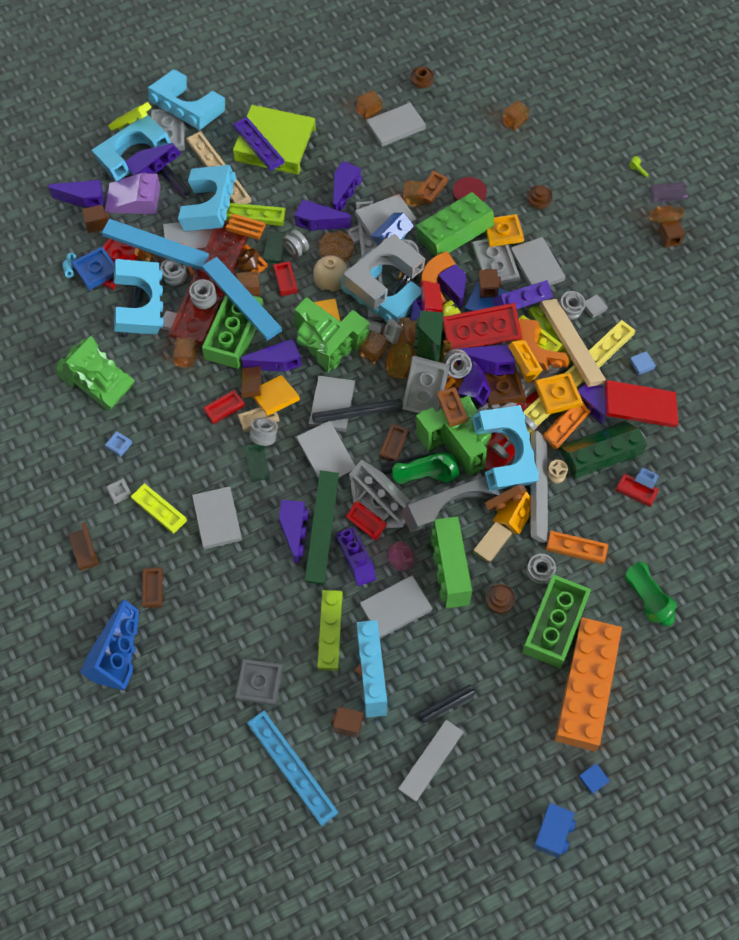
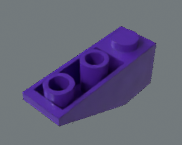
(152, 159)
(345, 181)
(82, 194)
(319, 217)
(274, 358)
(492, 359)
(292, 524)
(356, 556)

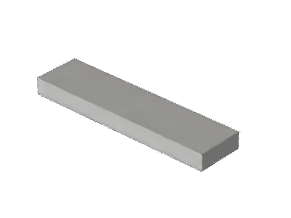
(430, 761)

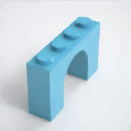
(196, 113)
(141, 131)
(213, 212)
(146, 276)
(395, 306)
(511, 423)
(372, 668)

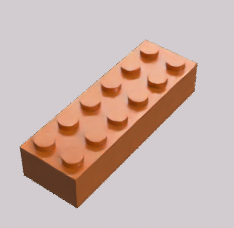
(588, 684)

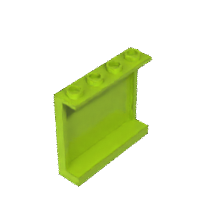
(284, 131)

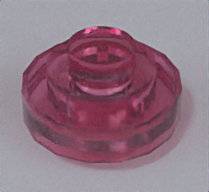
(401, 556)

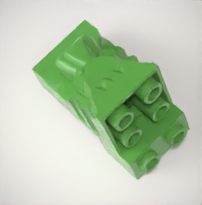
(327, 336)
(94, 373)
(460, 439)

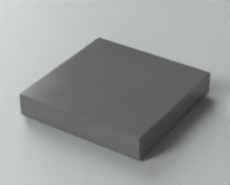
(259, 682)

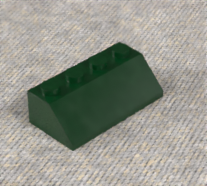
(428, 335)
(603, 449)

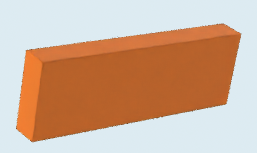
(565, 425)
(577, 547)

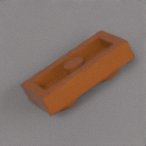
(434, 186)
(452, 407)
(513, 494)

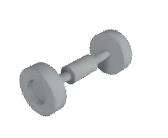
(501, 450)

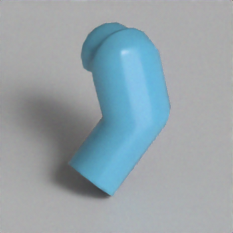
(67, 265)

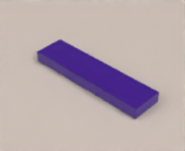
(258, 143)

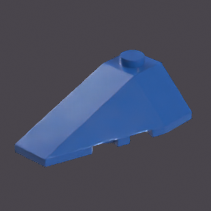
(112, 653)

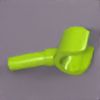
(634, 164)

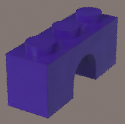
(525, 296)

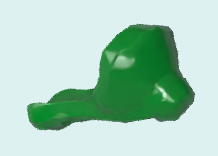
(438, 466)
(657, 605)

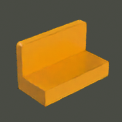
(525, 360)
(515, 514)

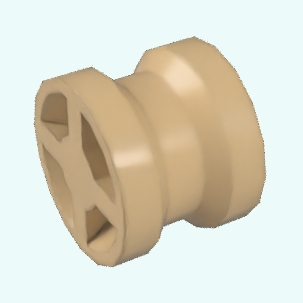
(559, 467)

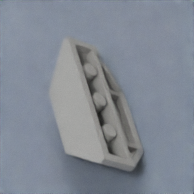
(378, 494)

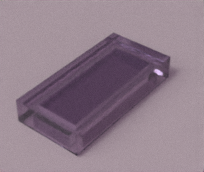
(668, 192)

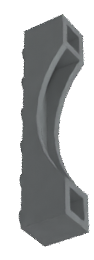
(423, 512)

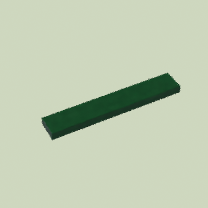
(322, 527)

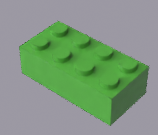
(455, 225)
(229, 335)
(451, 562)
(556, 621)

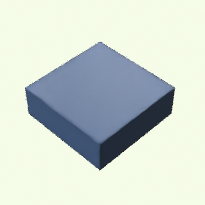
(642, 363)
(118, 443)
(646, 478)

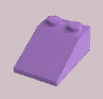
(134, 195)

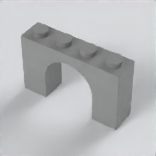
(390, 252)

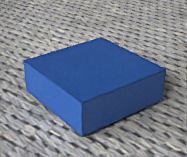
(594, 779)

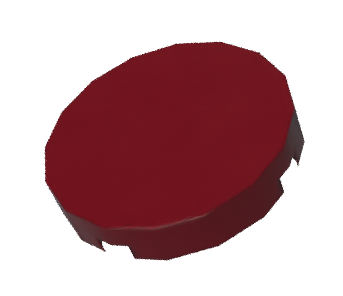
(466, 186)

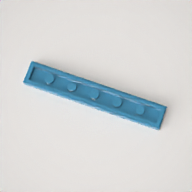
(155, 244)
(242, 298)
(292, 768)

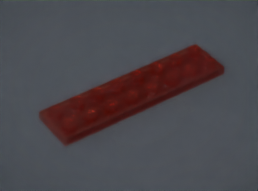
(197, 322)

